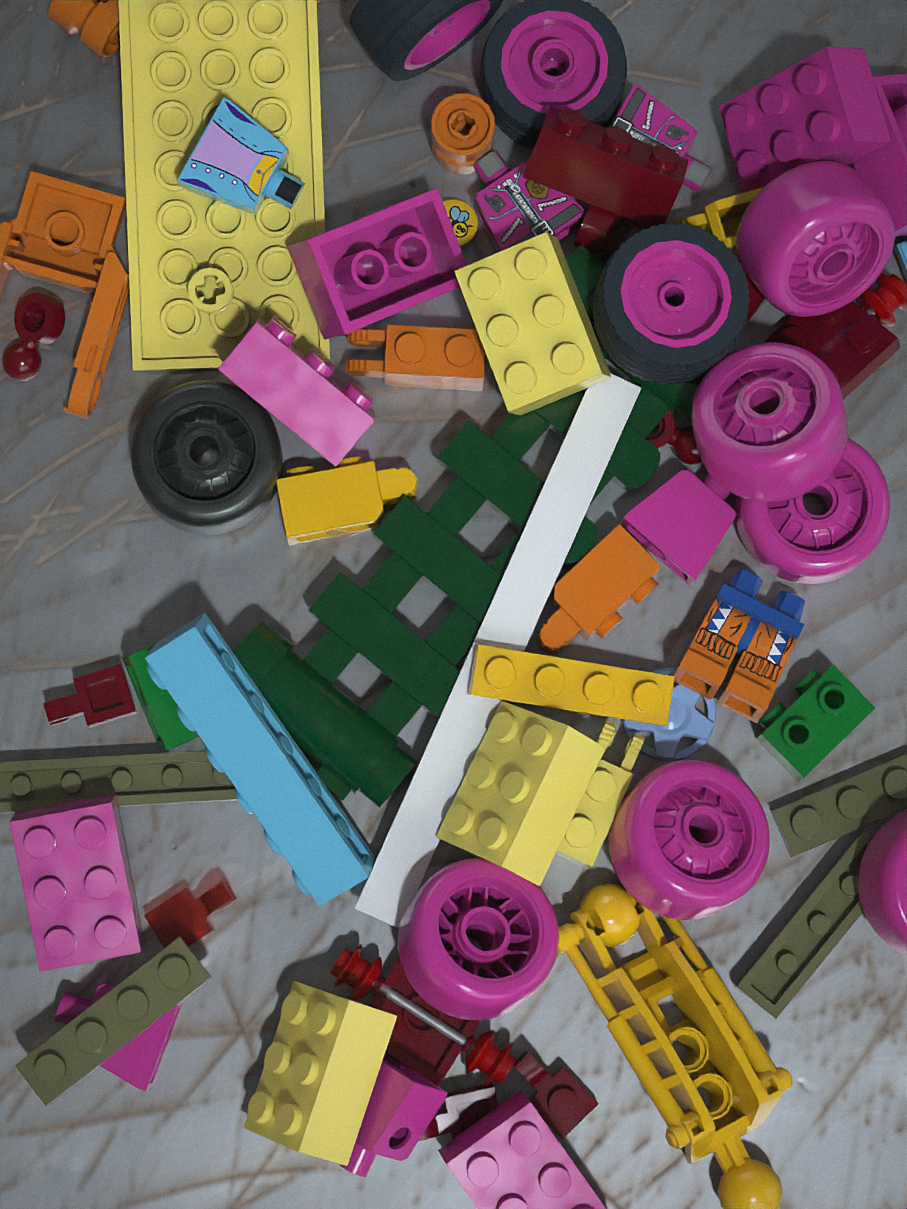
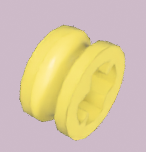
(199, 280)

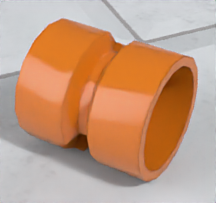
(93, 19)
(461, 132)

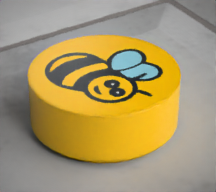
(463, 221)

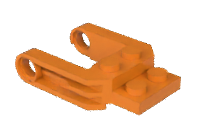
(68, 240)

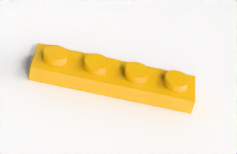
(571, 685)

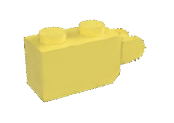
(599, 802)

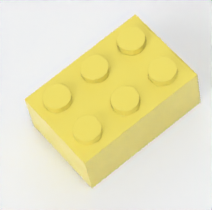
(532, 324)
(521, 792)
(319, 1073)

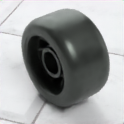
(210, 496)

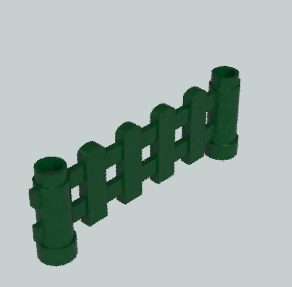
(360, 746)

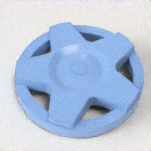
(682, 722)

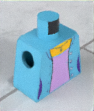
(239, 163)

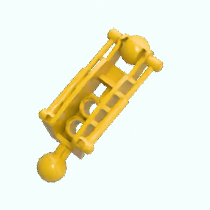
(714, 1031)

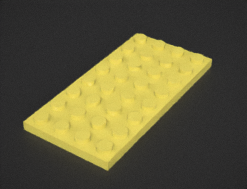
(173, 76)

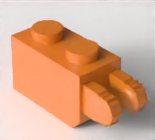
(422, 357)
(597, 589)

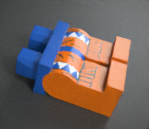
(754, 633)

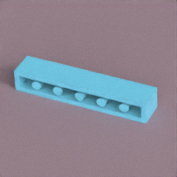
(260, 760)

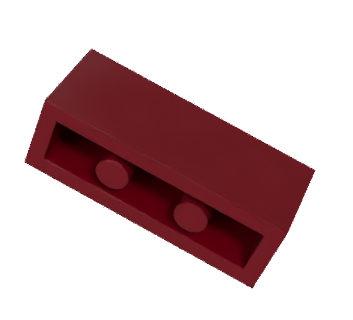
(606, 167)

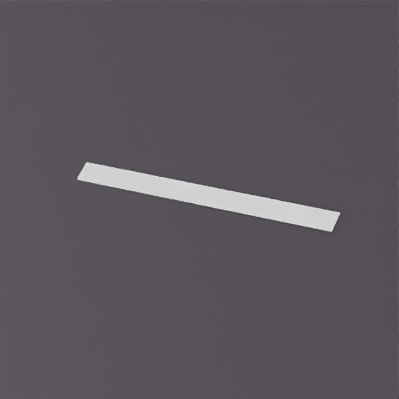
(506, 626)

